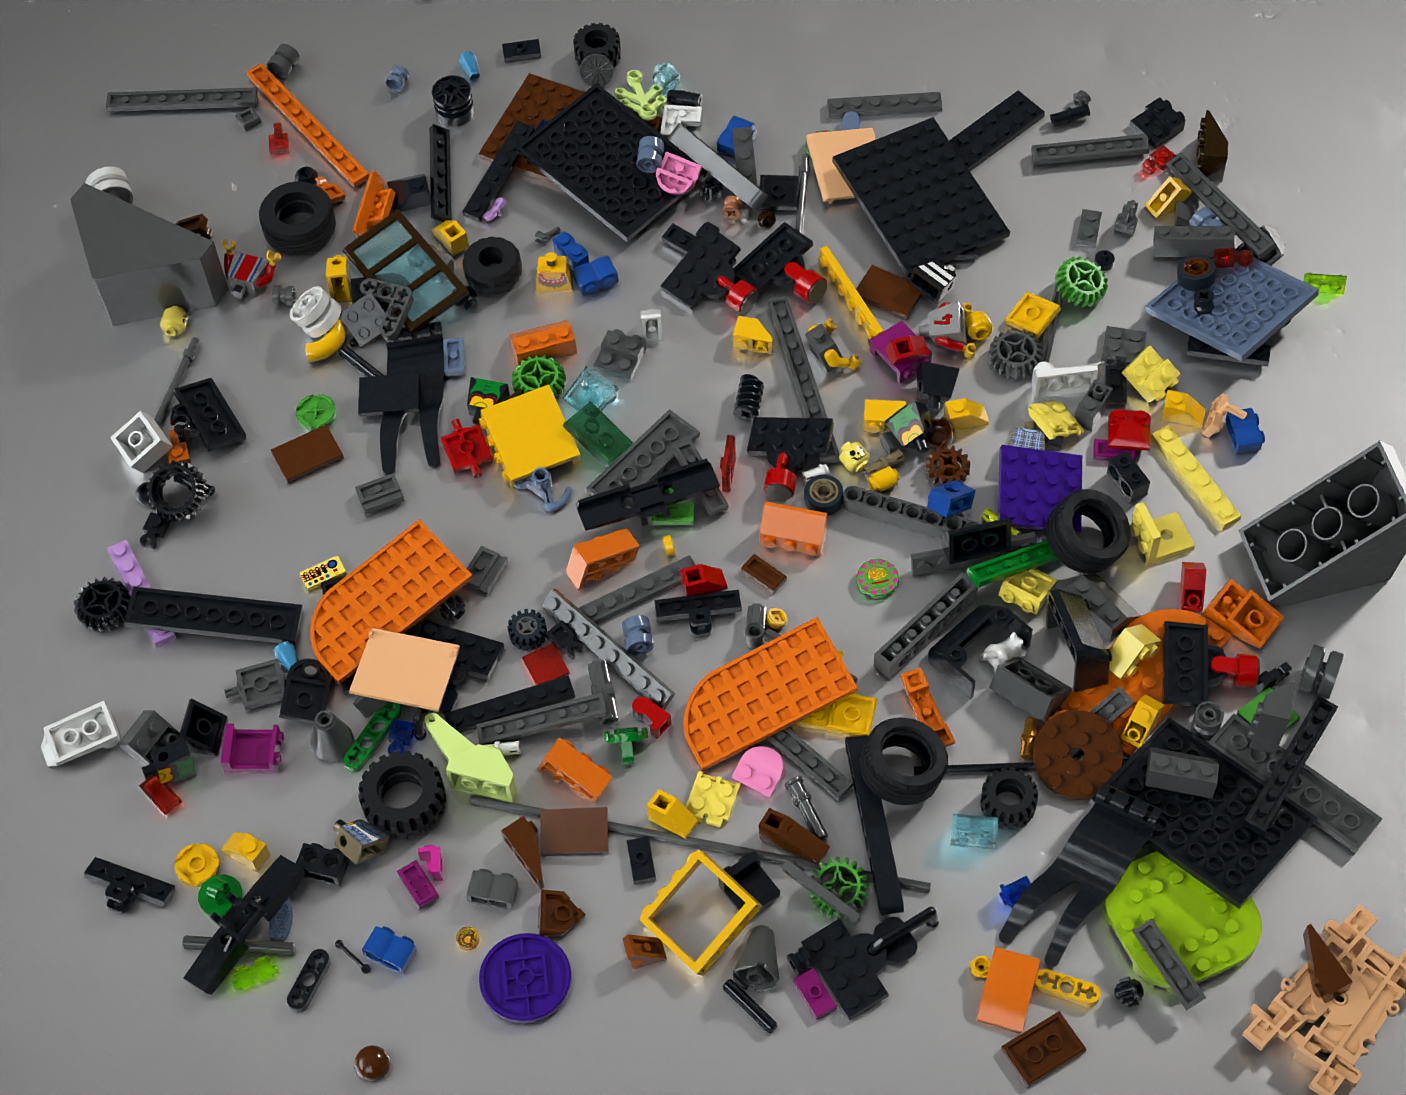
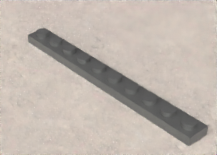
(799, 367)

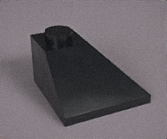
(410, 192)

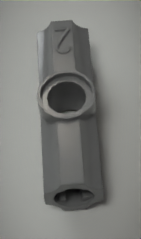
(601, 683)

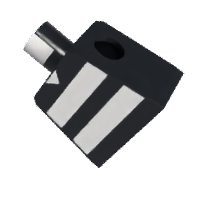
(933, 280)

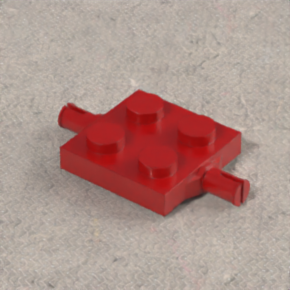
(466, 448)

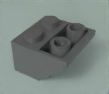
(146, 735)

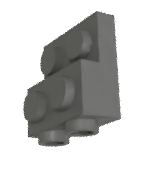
(1122, 345)
(620, 354)

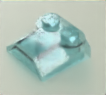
(591, 387)

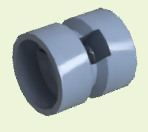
(650, 154)
(1205, 217)
(638, 635)

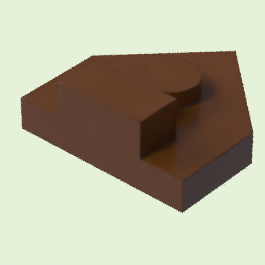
(557, 913)

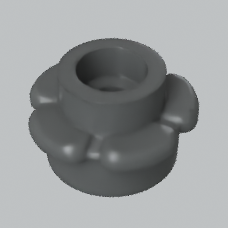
(1081, 98)

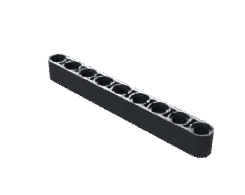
(875, 834)

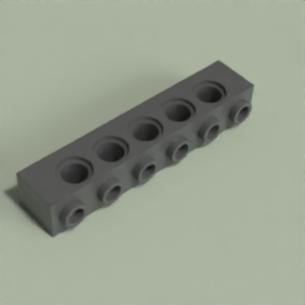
(925, 625)

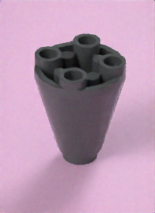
(330, 737)

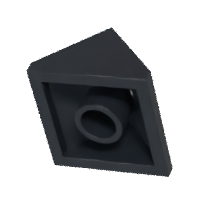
(202, 728)

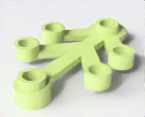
(645, 110)

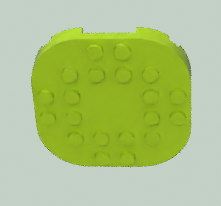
(1194, 919)

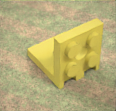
(1149, 532)

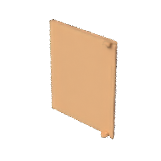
(823, 148)
(405, 669)

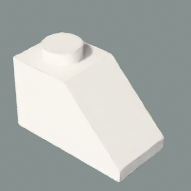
(651, 325)

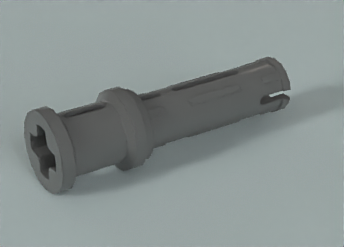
(802, 799)

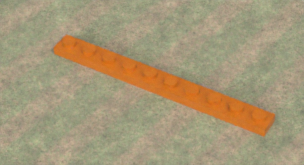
(308, 125)

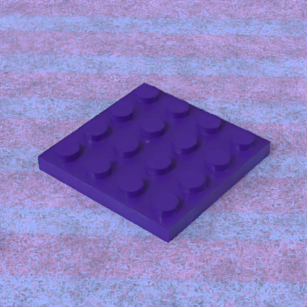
(1035, 483)

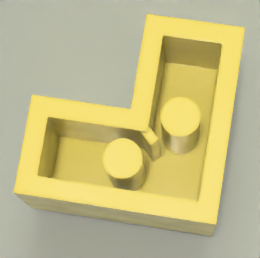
(1130, 647)

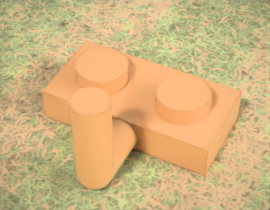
(1217, 410)

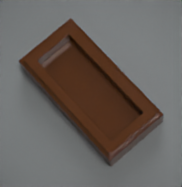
(763, 574)

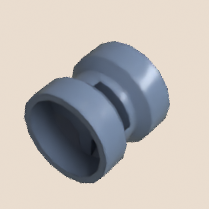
(397, 78)

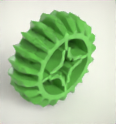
(1081, 281)
(550, 373)
(848, 886)

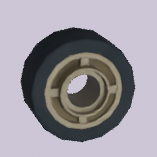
(823, 485)

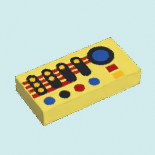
(323, 572)

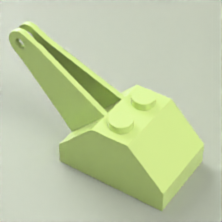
(472, 768)

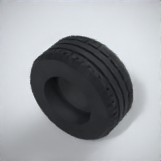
(292, 199)

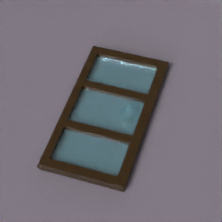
(400, 255)

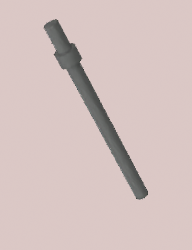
(804, 172)
(187, 357)

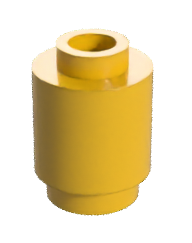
(883, 479)

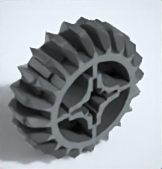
(1014, 348)

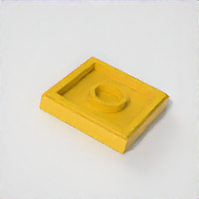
(1032, 314)
(852, 715)

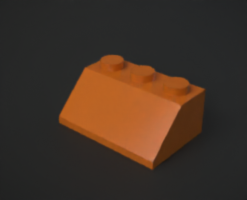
(552, 340)
(793, 528)

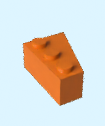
(599, 555)
(576, 770)

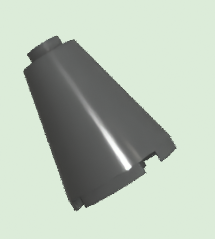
(758, 961)

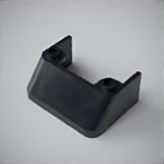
(1081, 636)
(949, 653)

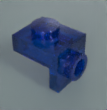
(1012, 891)

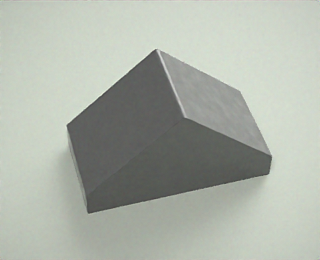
(144, 260)
(1334, 532)

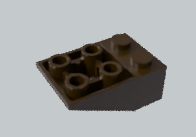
(1213, 149)

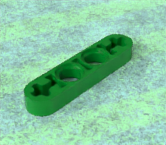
(370, 734)

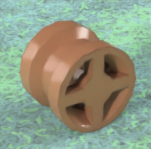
(732, 207)

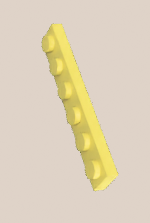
(1195, 477)

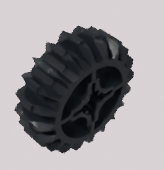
(94, 614)

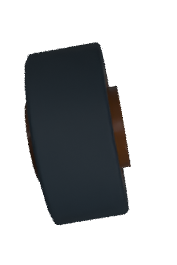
(1196, 272)

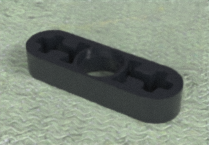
(295, 992)

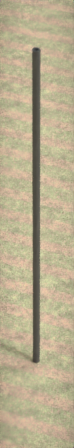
(689, 841)

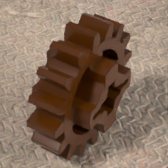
(947, 465)

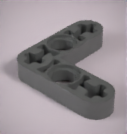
(395, 304)

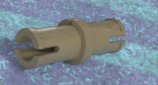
(883, 462)

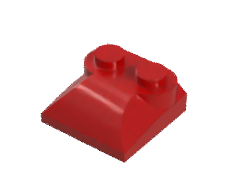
(1129, 430)

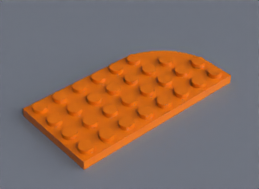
(384, 593)
(1149, 674)
(764, 693)

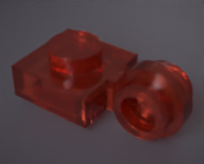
(1157, 160)
(1227, 257)

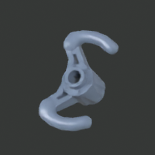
(541, 484)

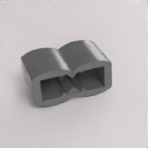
(492, 889)

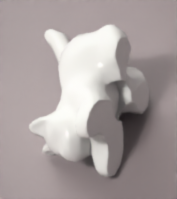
(1005, 651)

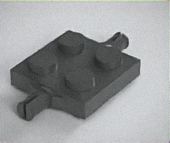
(259, 684)

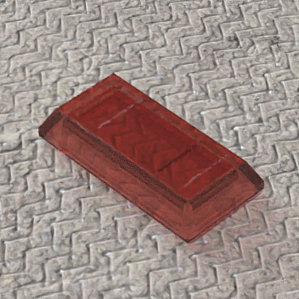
(160, 794)

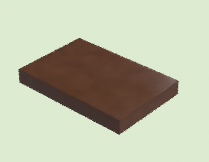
(888, 292)
(307, 453)
(574, 831)
(1043, 1049)

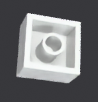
(141, 442)

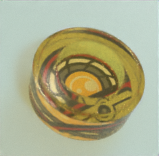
(467, 938)

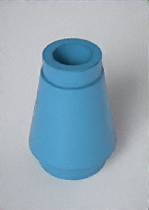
(469, 64)
(286, 654)

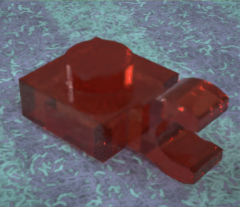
(278, 141)

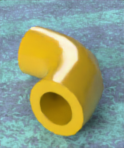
(328, 344)

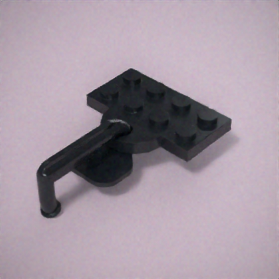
(475, 658)
(848, 966)

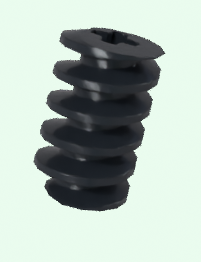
(748, 397)

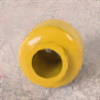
(978, 325)

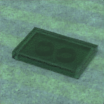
(597, 434)

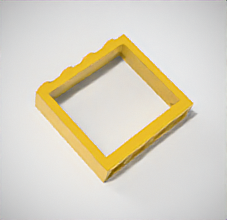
(725, 937)

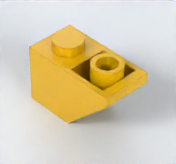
(451, 236)
(752, 335)
(1142, 721)
(671, 814)

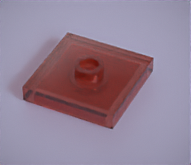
(727, 463)

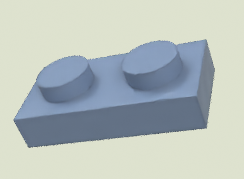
(454, 356)

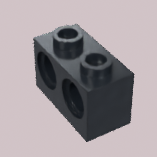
(1128, 477)
(319, 868)

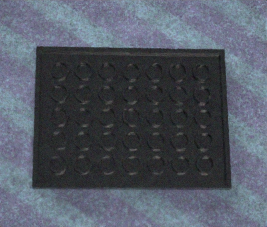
(593, 158)
(920, 196)
(1208, 833)

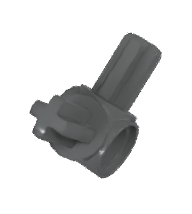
(1127, 220)

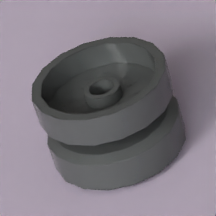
(1320, 671)

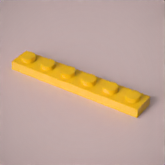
(847, 289)

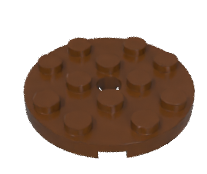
(1076, 731)

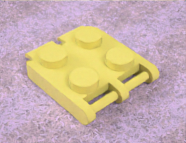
(1054, 417)
(712, 799)

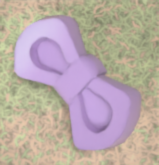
(497, 206)

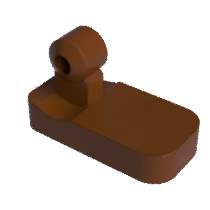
(197, 224)

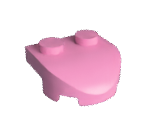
(677, 174)
(761, 770)

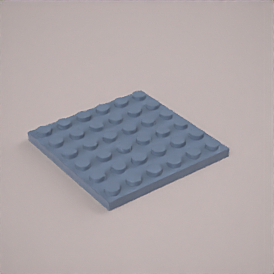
(1247, 310)

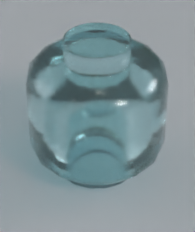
(666, 76)

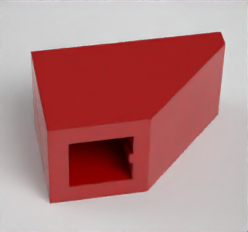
(906, 349)
(702, 580)
(1192, 586)

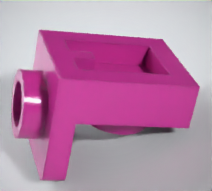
(434, 859)

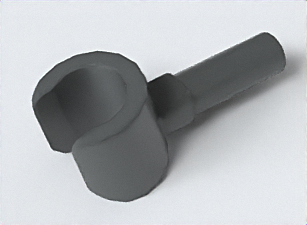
(542, 238)

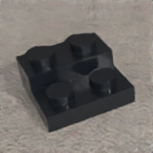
(1158, 122)

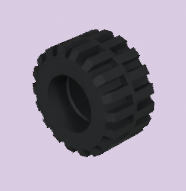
(595, 36)
(1009, 782)

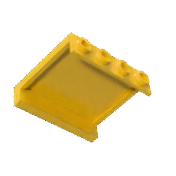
(528, 434)

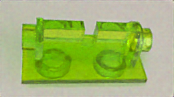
(1326, 283)
(244, 975)

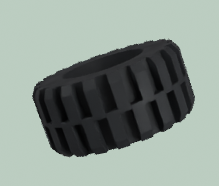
(399, 769)

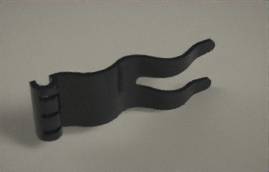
(425, 357)
(1095, 857)

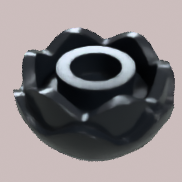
(306, 174)
(140, 494)

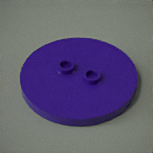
(525, 978)

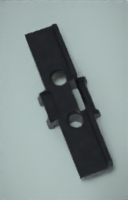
(649, 497)
(218, 958)

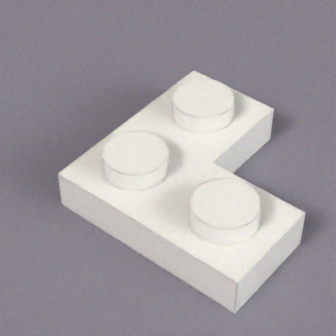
(679, 114)

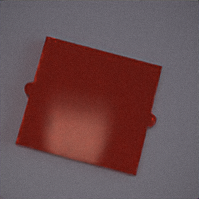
(545, 664)

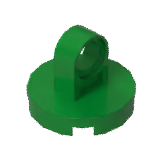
(625, 737)
(213, 894)

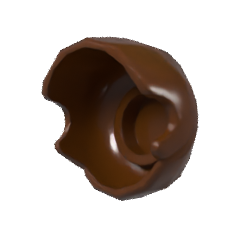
(943, 433)
(372, 1063)

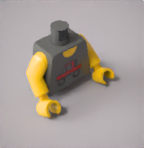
(826, 349)

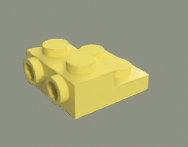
(1151, 374)
(1027, 589)

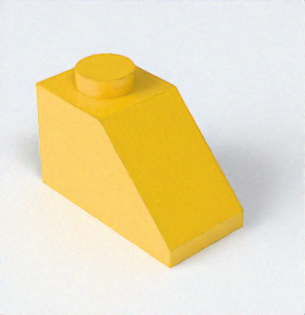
(1166, 196)
(1183, 409)
(879, 412)
(965, 414)
(247, 850)

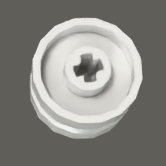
(112, 181)
(315, 312)

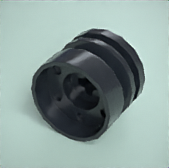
(453, 101)

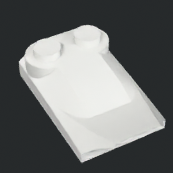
(1063, 381)
(79, 734)

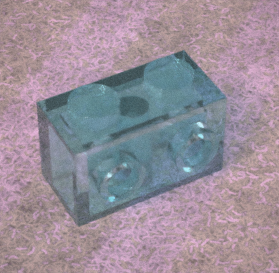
(974, 831)

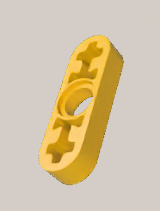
(1085, 986)

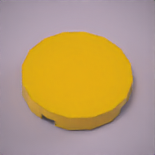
(196, 864)

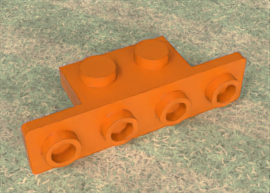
(374, 204)

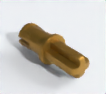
(1028, 737)

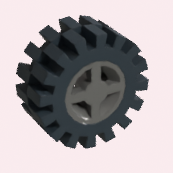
(527, 622)

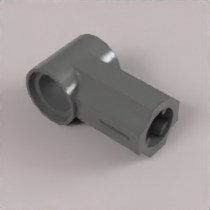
(755, 625)

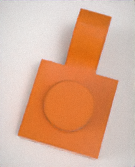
(333, 191)
(179, 450)

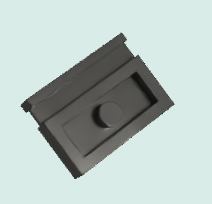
(379, 493)
(486, 569)

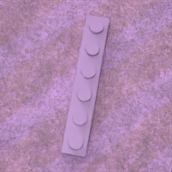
(134, 577)

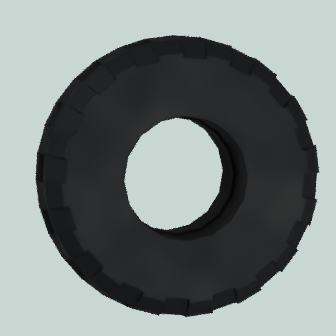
(491, 251)

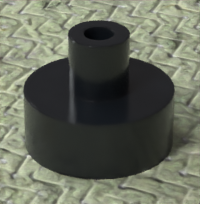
(1104, 259)

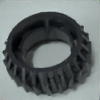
(158, 481)

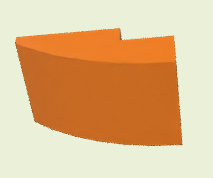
(1243, 614)
(1008, 989)

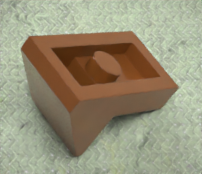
(643, 950)

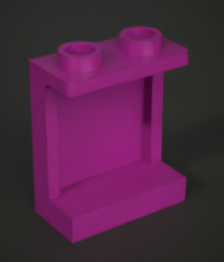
(877, 347)
(251, 750)

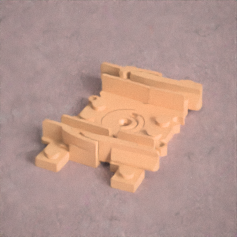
(1375, 990)

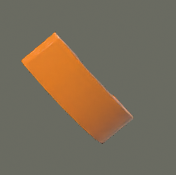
(924, 705)

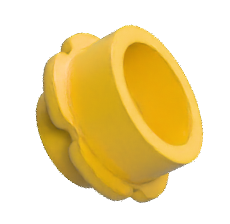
(980, 961)

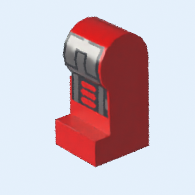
(652, 715)

